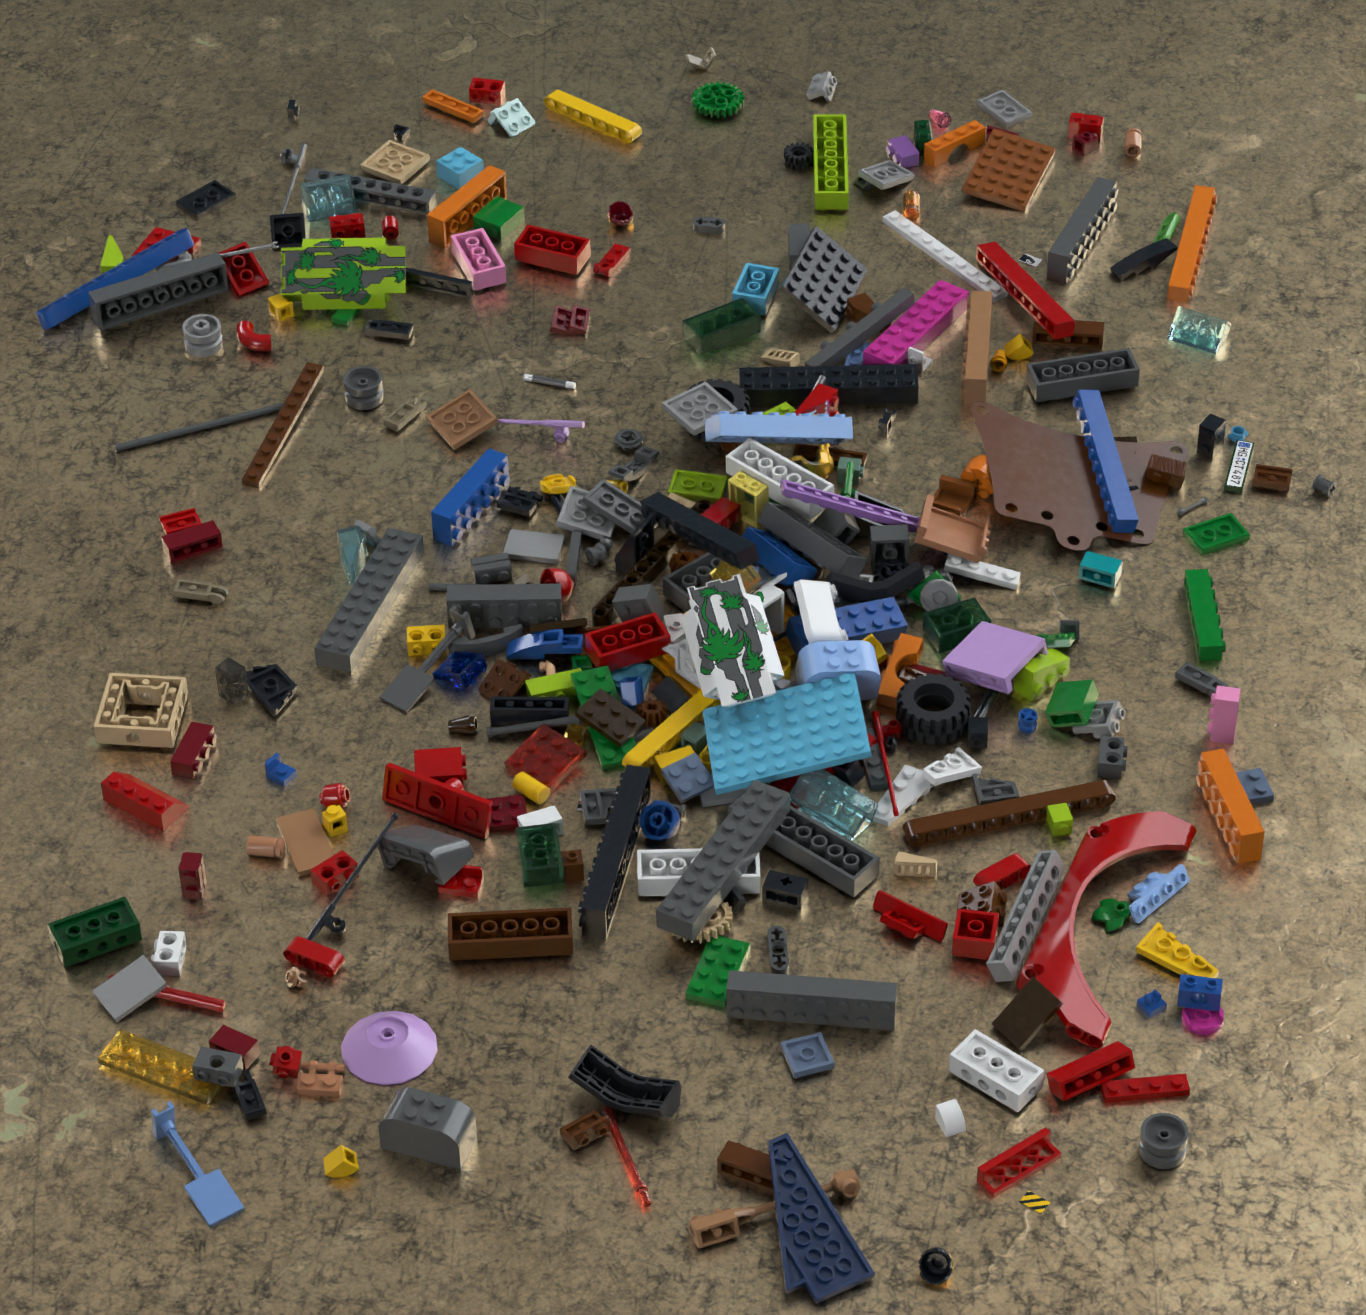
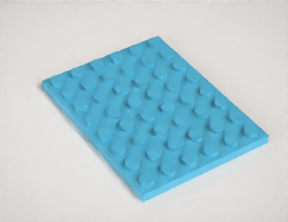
(786, 733)

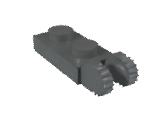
(1199, 678)

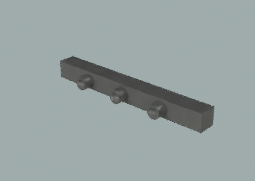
(863, 330)

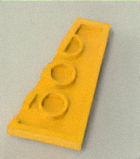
(1170, 953)

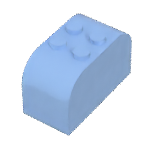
(836, 658)

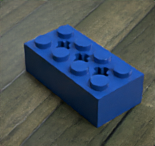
(779, 558)

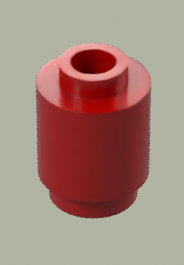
(390, 227)

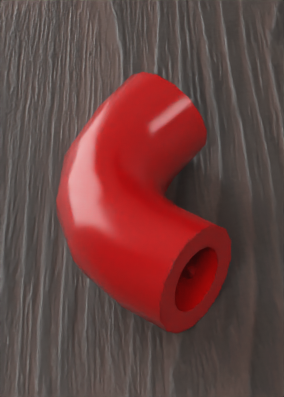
(252, 340)

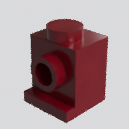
(1085, 143)

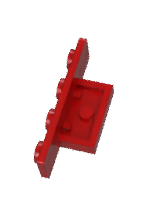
(908, 918)

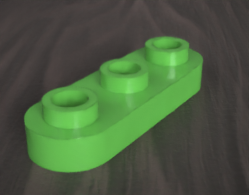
(1167, 227)

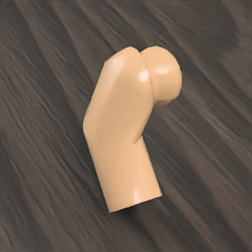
(547, 667)

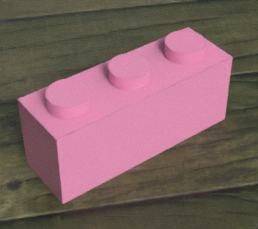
(1224, 714)

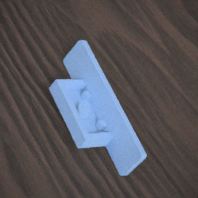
(1155, 891)

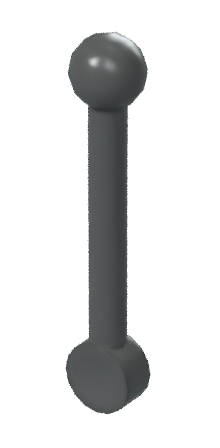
(1204, 501)

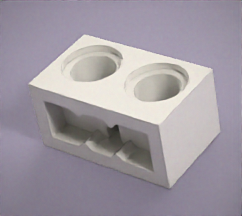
(169, 953)

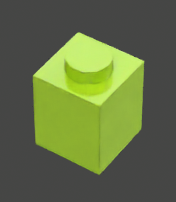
(1059, 819)

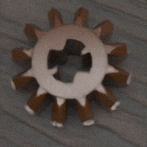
(681, 559)
(653, 712)

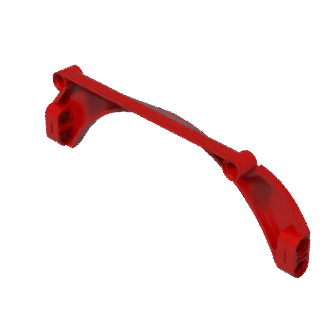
(1054, 954)

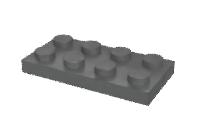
(615, 505)

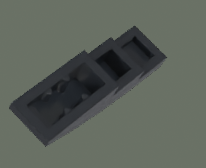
(1145, 257)

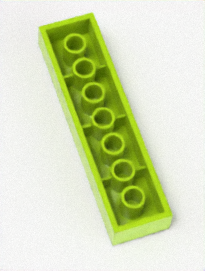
(830, 161)

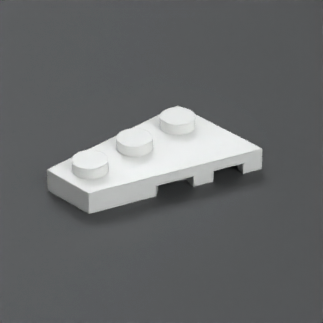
(951, 768)

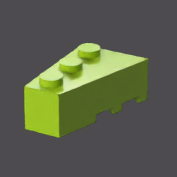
(1041, 673)

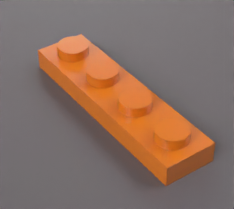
(453, 106)

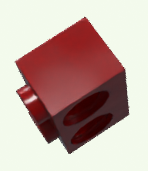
(487, 91)
(333, 872)

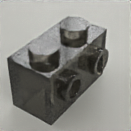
(231, 681)

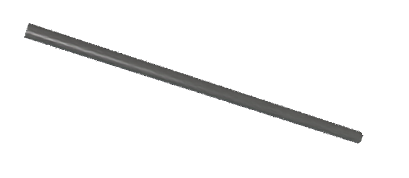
(198, 427)

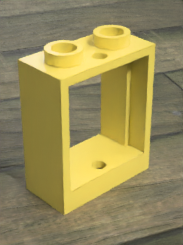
(752, 487)

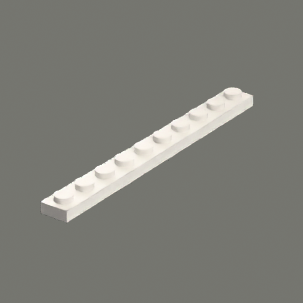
(944, 255)

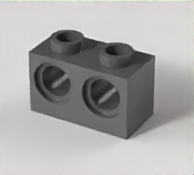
(1111, 757)

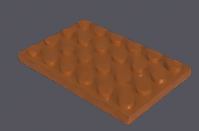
(1008, 170)

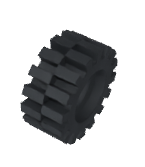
(798, 156)

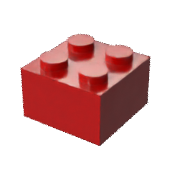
(975, 933)

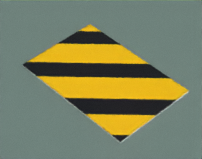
(1034, 1202)

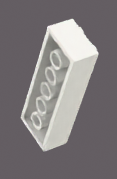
(770, 470)
(662, 869)

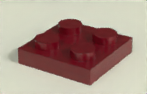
(505, 812)

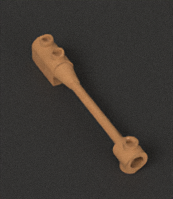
(725, 1223)

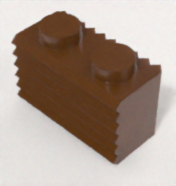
(1166, 470)

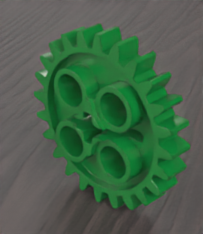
(718, 99)

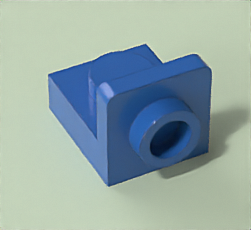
(279, 771)

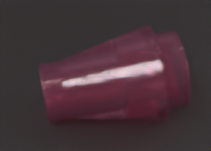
(941, 118)

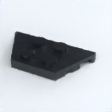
(271, 687)

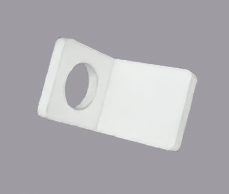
(917, 357)

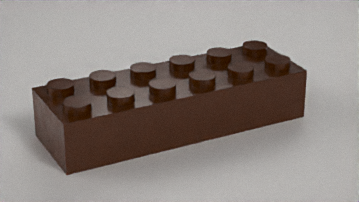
(510, 933)

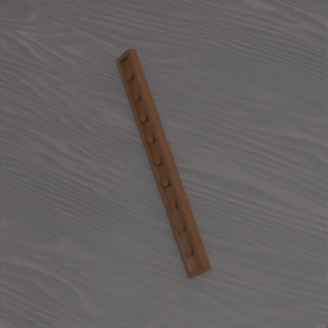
(282, 425)

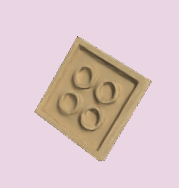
(395, 162)

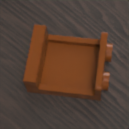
(954, 495)

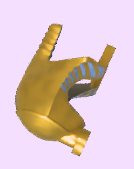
(821, 466)

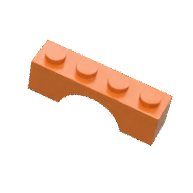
(939, 149)
(906, 652)

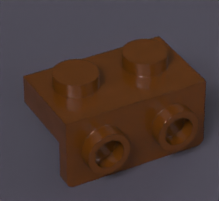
(585, 1129)

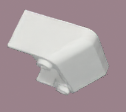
(818, 612)

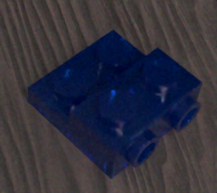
(461, 669)

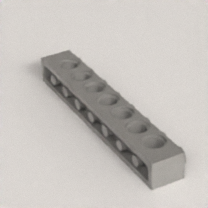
(1025, 916)

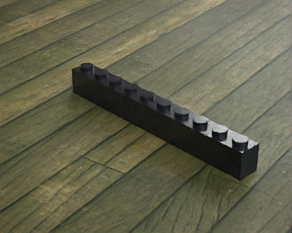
(700, 530)

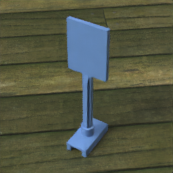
(209, 1191)

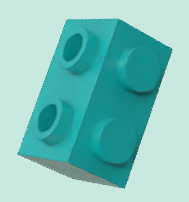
(1100, 569)

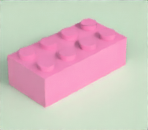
(478, 259)

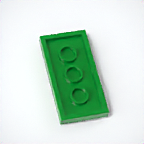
(712, 971)

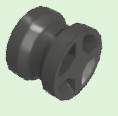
(596, 554)

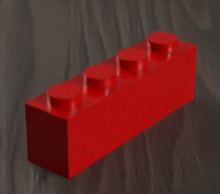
(1090, 1070)

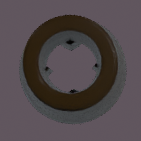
(465, 724)

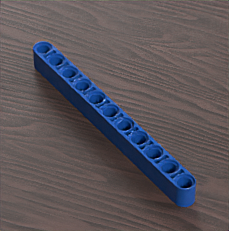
(131, 268)

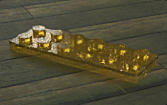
(156, 1065)

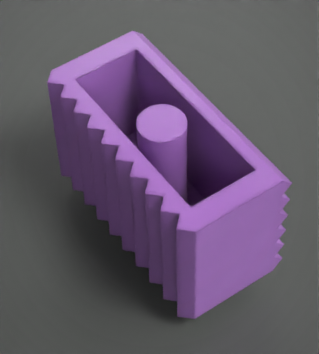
(903, 151)

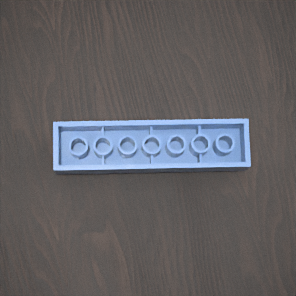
(778, 428)

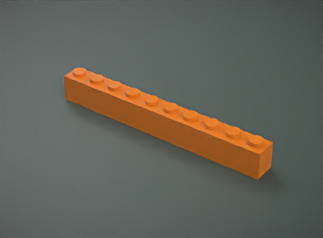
(1192, 243)

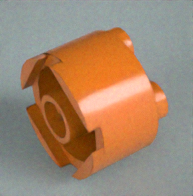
(978, 472)

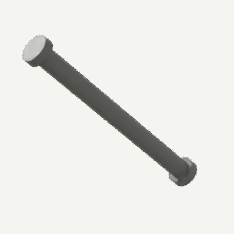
(531, 726)

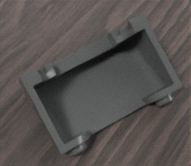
(433, 849)

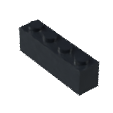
(519, 710)

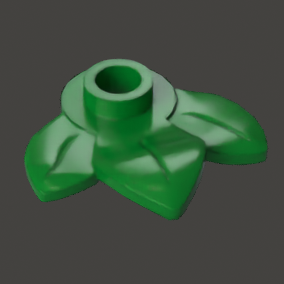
(1112, 913)

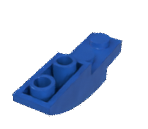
(544, 642)

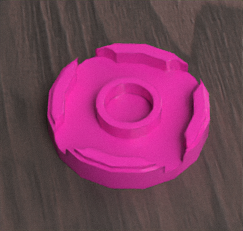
(1202, 1021)

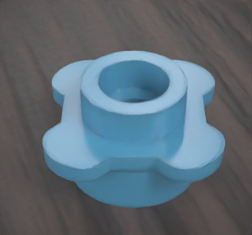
(1237, 433)

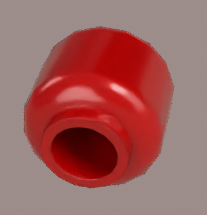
(334, 794)

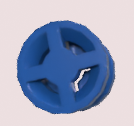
(1027, 720)

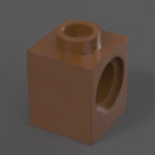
(573, 865)

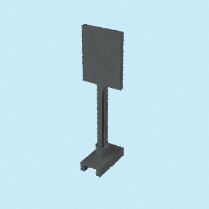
(413, 682)

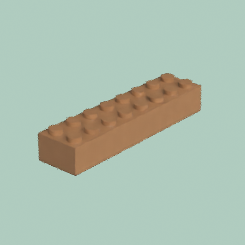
(976, 347)

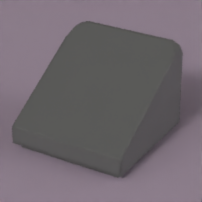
(865, 185)

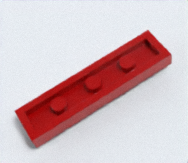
(1145, 1088)

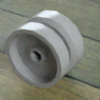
(202, 335)

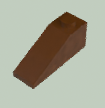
(859, 307)

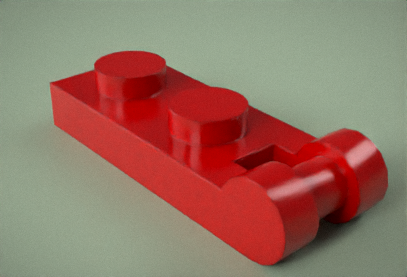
(612, 260)

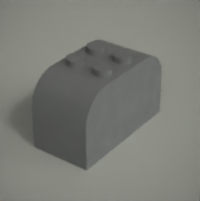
(428, 1127)

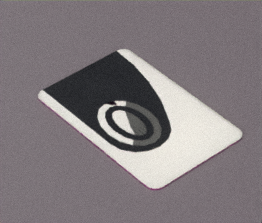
(1028, 259)

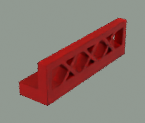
(1013, 1159)

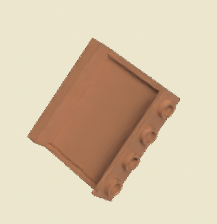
(952, 532)

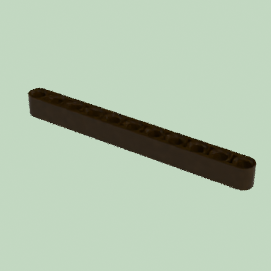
(644, 571)

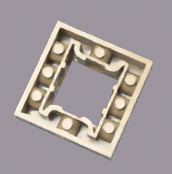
(123, 689)

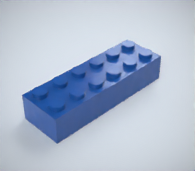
(470, 497)
(859, 620)

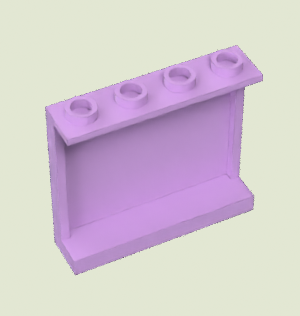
(992, 656)

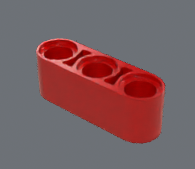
(1005, 872)
(314, 956)

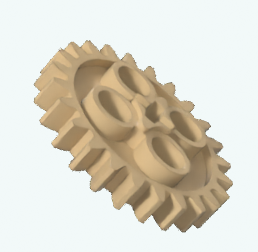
(716, 924)

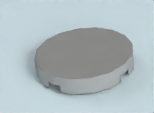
(938, 594)

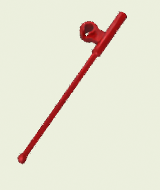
(893, 727)

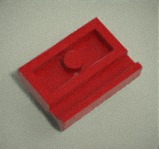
(179, 520)

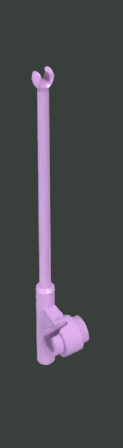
(560, 426)

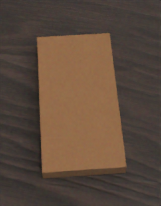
(304, 840)

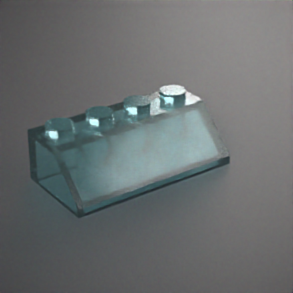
(833, 802)

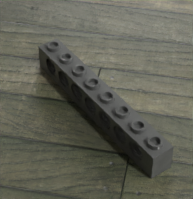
(383, 193)

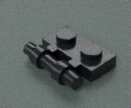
(519, 501)

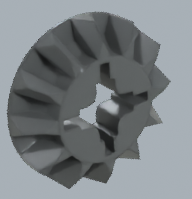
(622, 439)

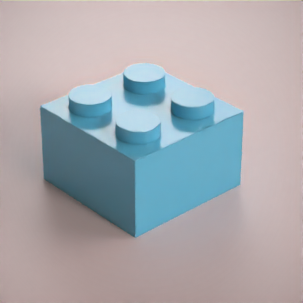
(459, 167)

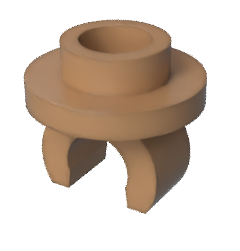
(295, 977)

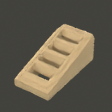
(783, 358)
(909, 865)

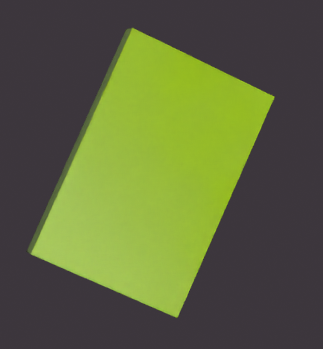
(698, 485)

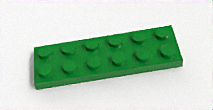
(586, 684)

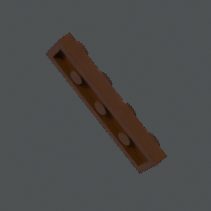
(809, 453)

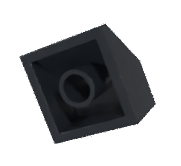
(288, 230)

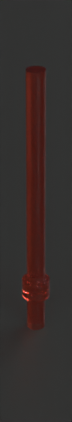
(639, 1185)

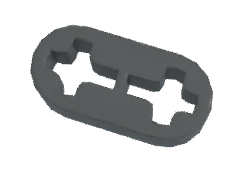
(709, 225)

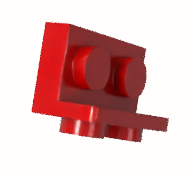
(465, 882)

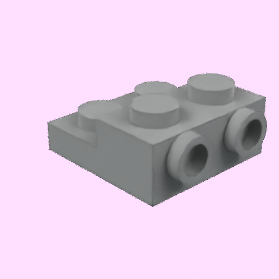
(1103, 719)

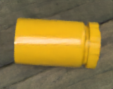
(531, 788)

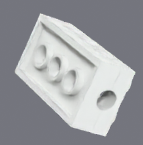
(996, 1070)

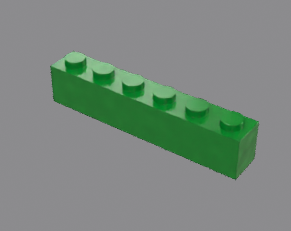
(1204, 614)

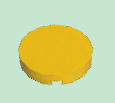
(557, 484)

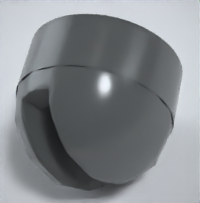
(607, 543)

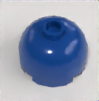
(659, 821)

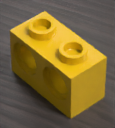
(424, 639)

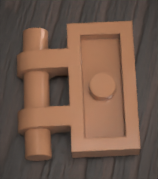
(321, 1084)

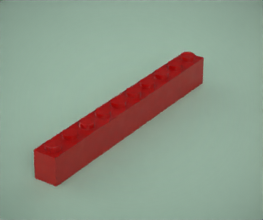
(1025, 290)

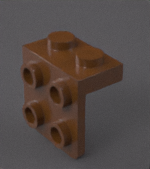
(503, 680)
(984, 898)

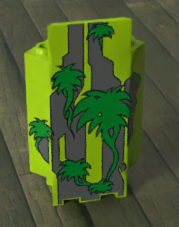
(343, 273)

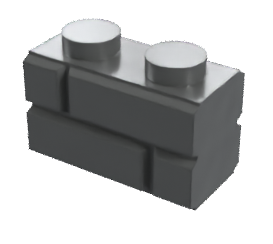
(491, 568)

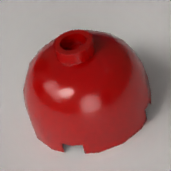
(558, 576)

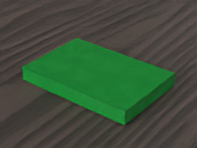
(1216, 533)

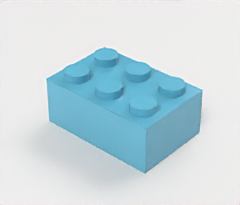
(757, 286)

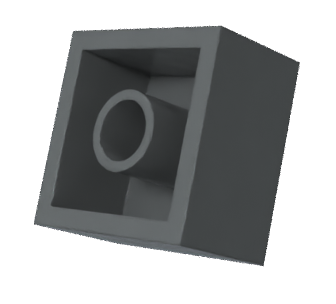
(888, 543)
(637, 601)

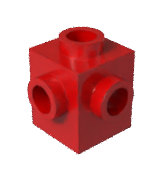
(286, 1062)

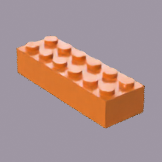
(457, 211)
(1230, 806)

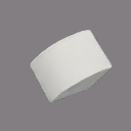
(950, 1118)

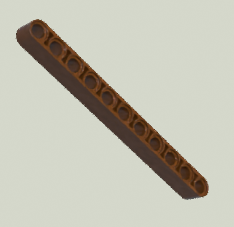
(1006, 813)

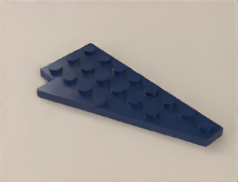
(812, 1236)

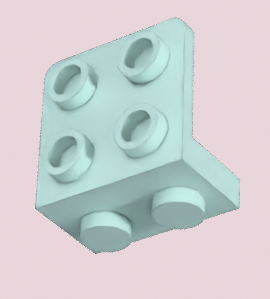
(512, 117)

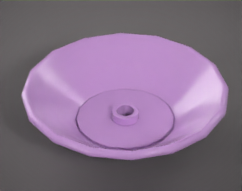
(389, 1048)

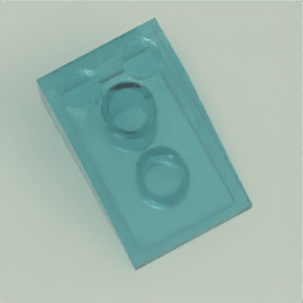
(352, 551)

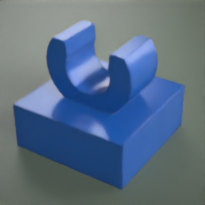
(1152, 1003)

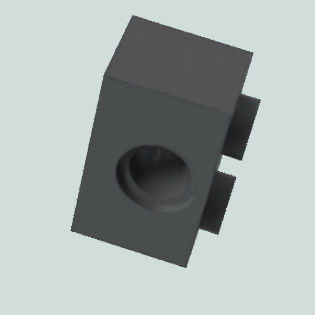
(217, 1066)

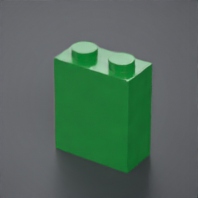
(499, 218)
(1071, 703)

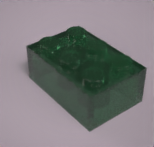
(953, 623)
(539, 855)

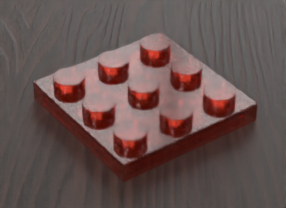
(546, 757)

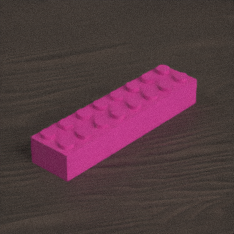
(918, 325)

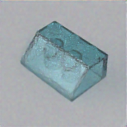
(327, 198)
(1199, 330)

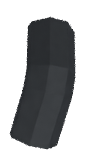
(865, 591)
(623, 1088)

